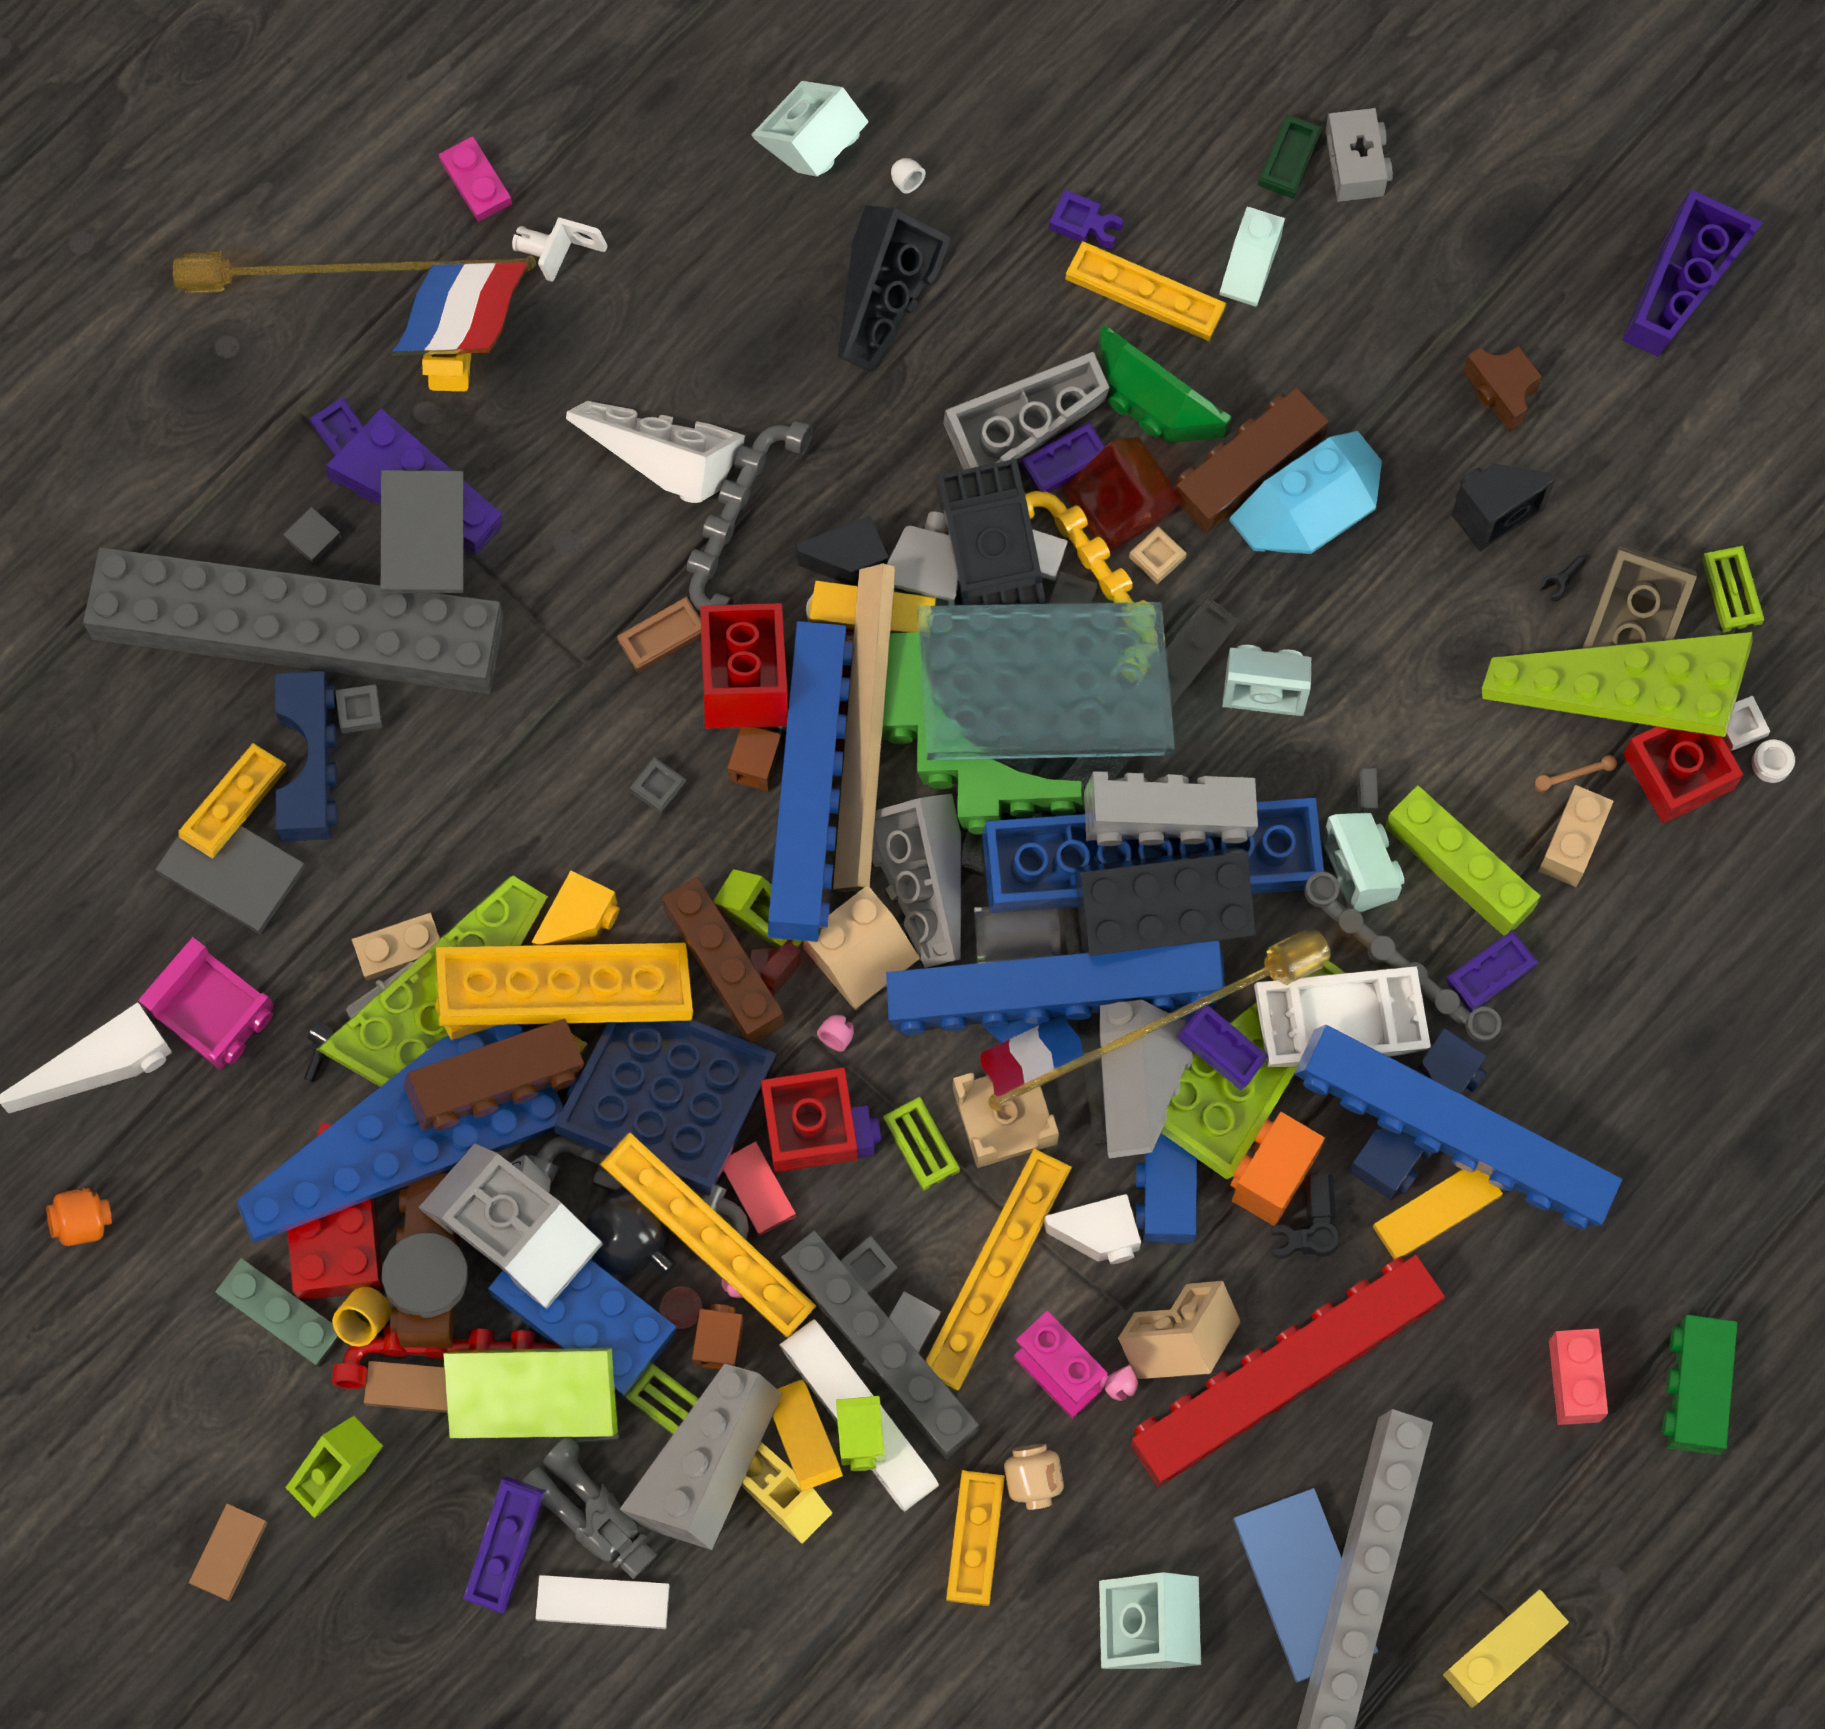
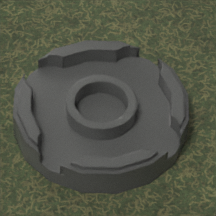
(425, 1275)

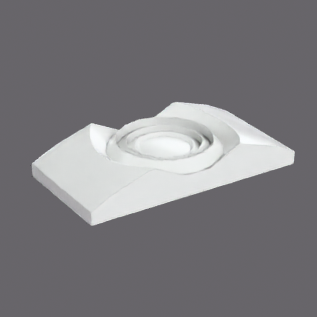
(1370, 1006)

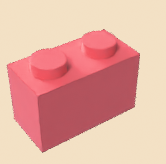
(1578, 1376)

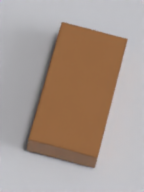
(661, 635)
(406, 1387)
(228, 1552)

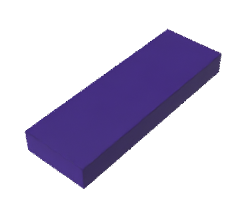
(504, 1544)

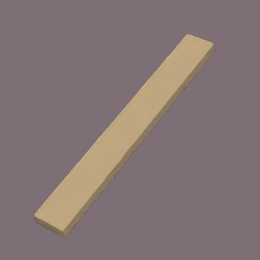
(864, 728)

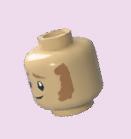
(1034, 1475)

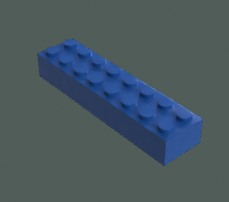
(1035, 858)

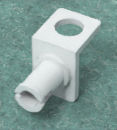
(554, 247)

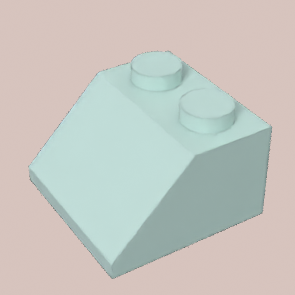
(811, 127)
(1267, 680)
(1361, 860)
(1150, 1621)

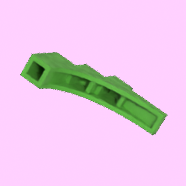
(984, 785)

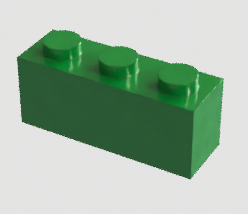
(1700, 1384)

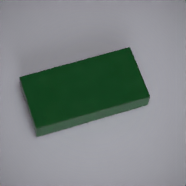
(1290, 156)

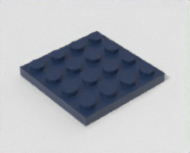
(671, 1087)

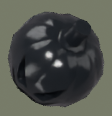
(629, 1236)

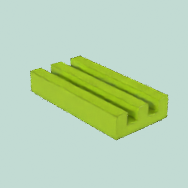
(1740, 620)
(938, 1175)
(644, 1385)

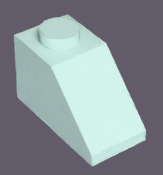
(1252, 256)

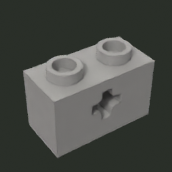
(1355, 175)

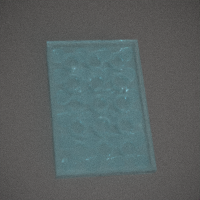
(1045, 681)

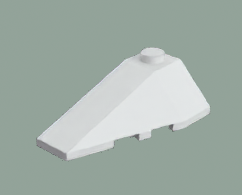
(670, 455)

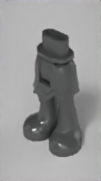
(604, 1527)

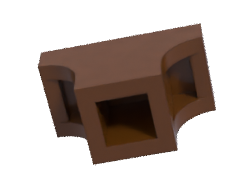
(1503, 383)

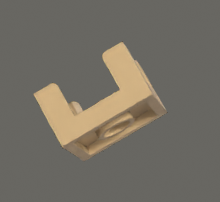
(1006, 1132)

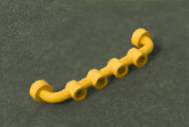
(1091, 553)

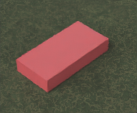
(758, 1189)

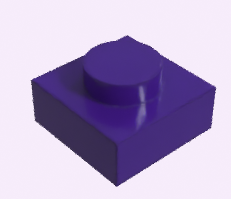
(866, 1131)

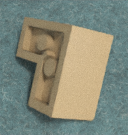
(1185, 1337)

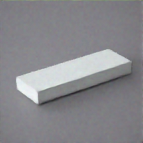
(602, 1602)

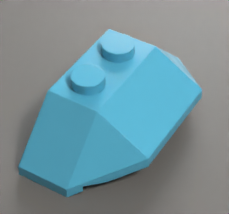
(1312, 497)

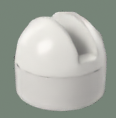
(907, 175)

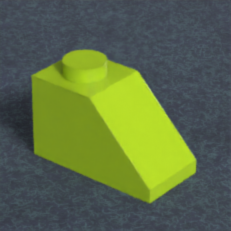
(747, 903)
(860, 1432)
(333, 1465)

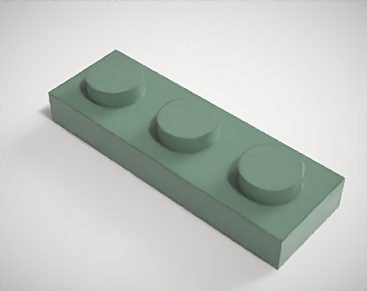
(278, 1312)

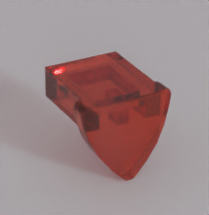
(776, 965)

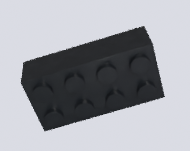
(1164, 901)

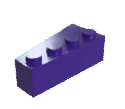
(1691, 260)
(388, 446)

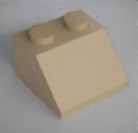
(861, 947)

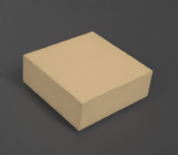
(1157, 555)

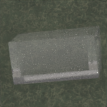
(1016, 934)

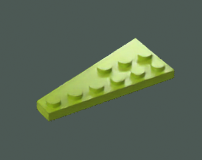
(1657, 683)
(403, 1016)
(1217, 1118)

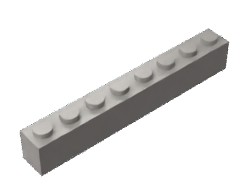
(1365, 1572)

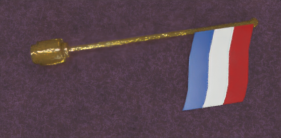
(454, 311)
(1056, 1049)

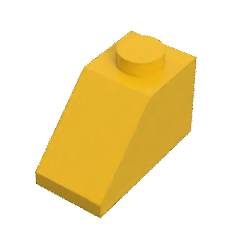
(578, 913)

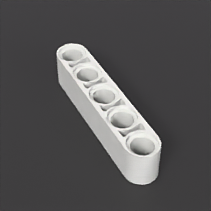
(833, 1378)

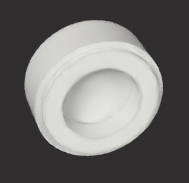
(1773, 761)

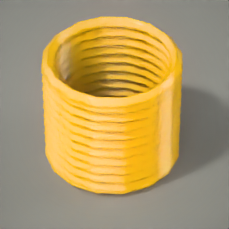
(351, 1327)

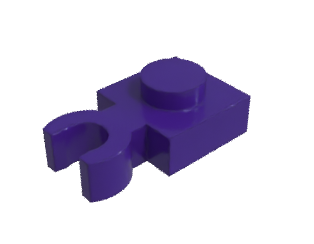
(1080, 217)

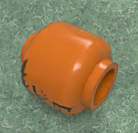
(78, 1216)

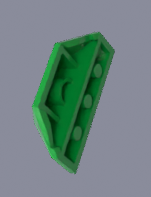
(1155, 396)

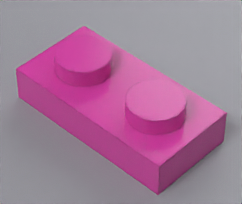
(475, 179)

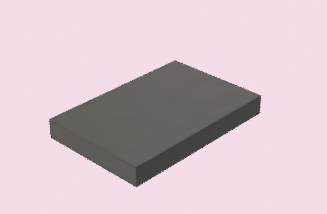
(421, 531)
(242, 880)

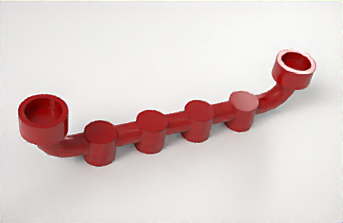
(354, 1376)

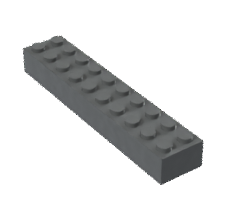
(293, 620)

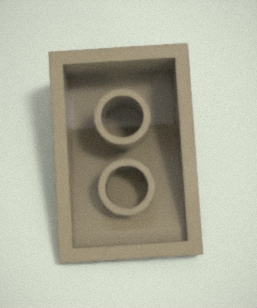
(1640, 600)

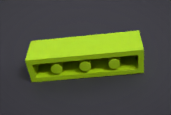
(1462, 861)

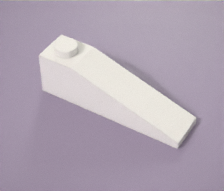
(104, 1057)

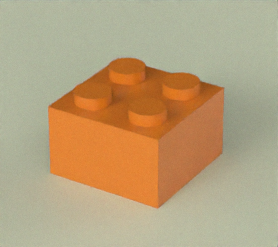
(1276, 1171)

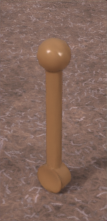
(1544, 783)

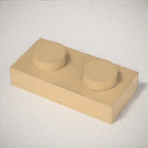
(395, 946)

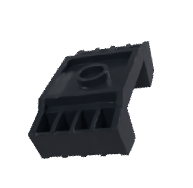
(991, 535)

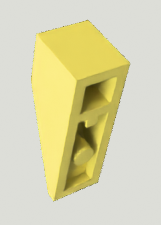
(779, 1493)
(1505, 1648)

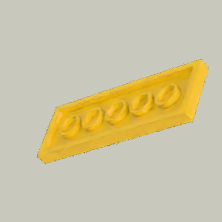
(563, 983)

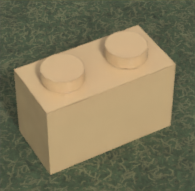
(1575, 836)

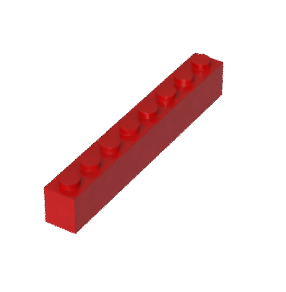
(1286, 1370)

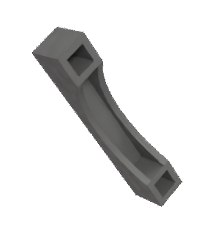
(881, 1344)

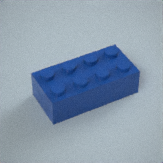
(595, 1314)

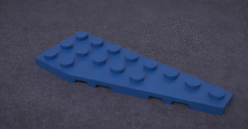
(383, 1147)

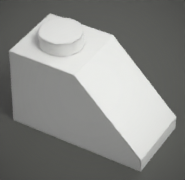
(1098, 1229)

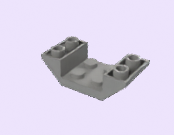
(512, 1223)

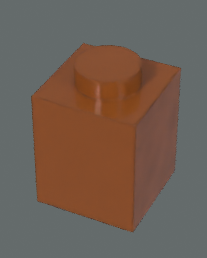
(755, 757)
(717, 1337)

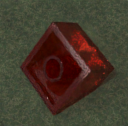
(1122, 492)

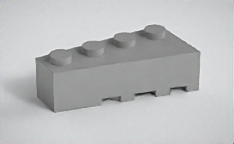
(1025, 413)
(1169, 809)
(705, 1460)

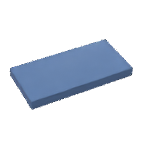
(1295, 1571)

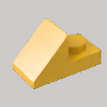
(447, 371)

